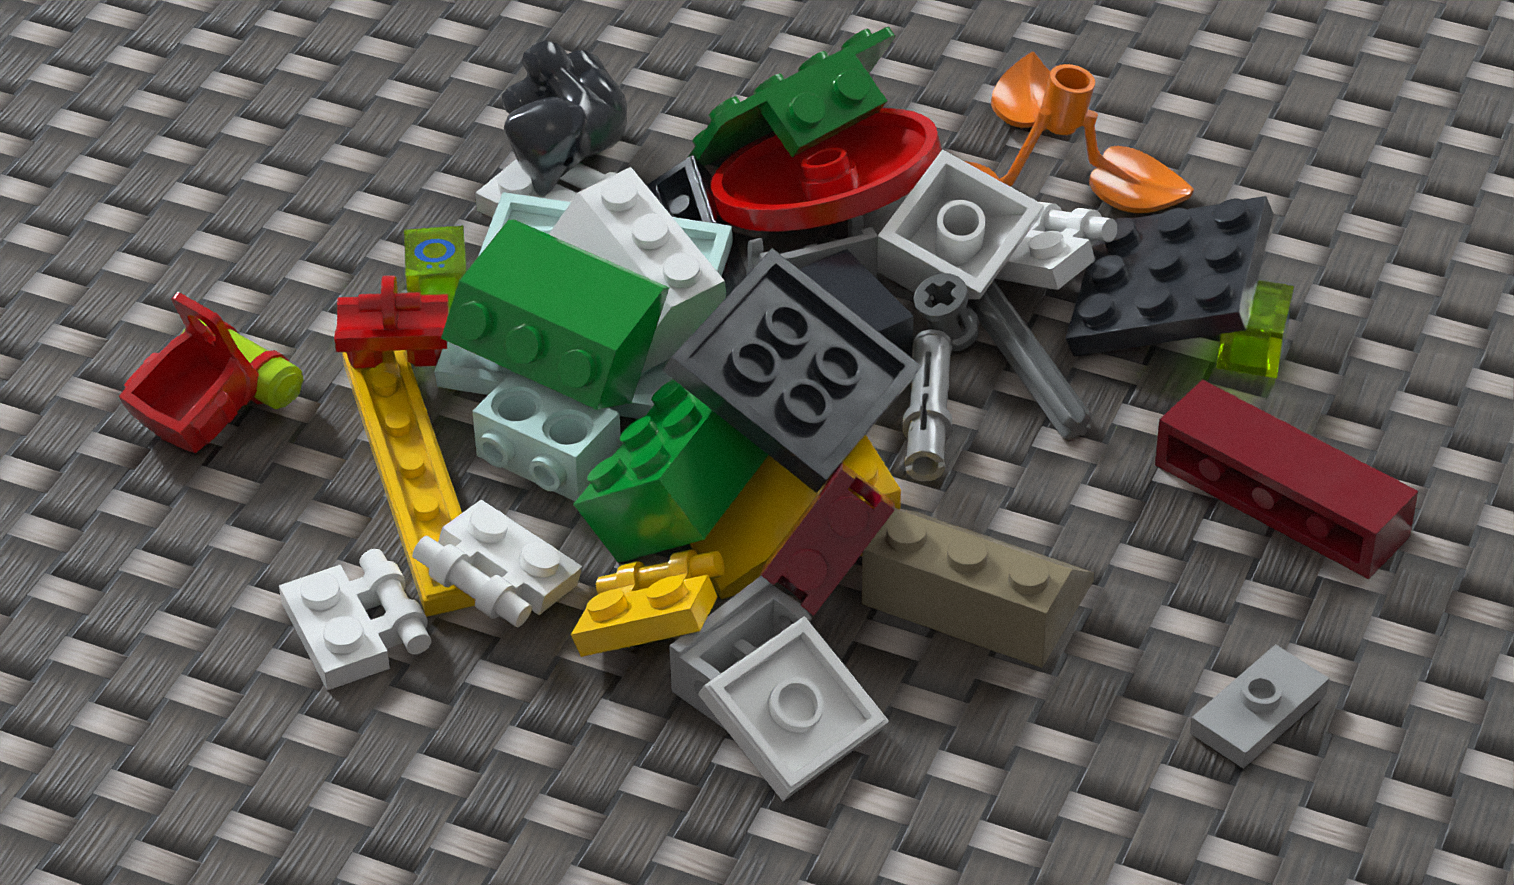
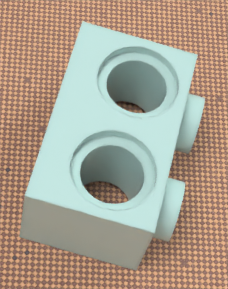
(544, 435)

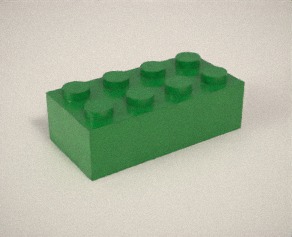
(667, 477)

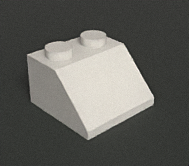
(955, 225)

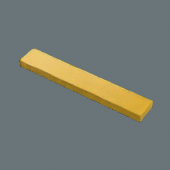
(408, 466)

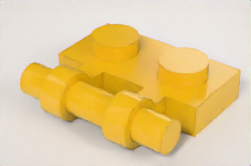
(649, 602)

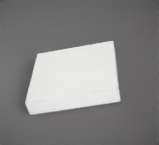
(793, 708)

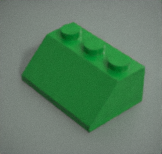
(557, 315)

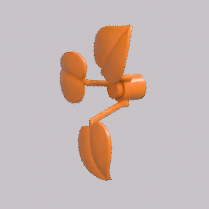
(1060, 102)

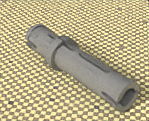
(927, 420)

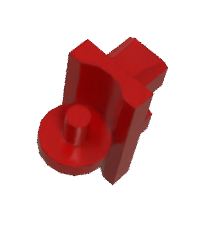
(391, 323)

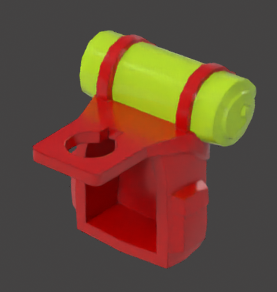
(205, 379)

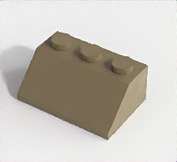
(971, 586)

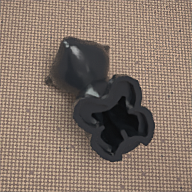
(561, 112)

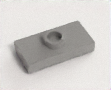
(1259, 706)

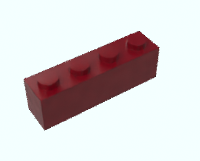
(1286, 478)

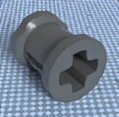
(951, 306)

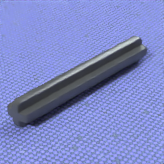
(1031, 363)

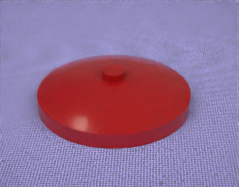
(830, 181)

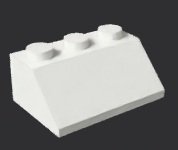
(634, 230)

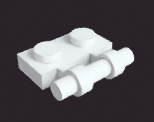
(1057, 247)
(498, 564)
(337, 629)

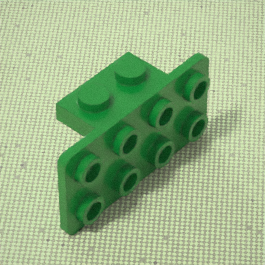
(805, 107)

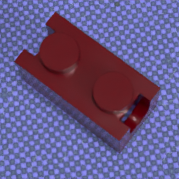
(828, 538)

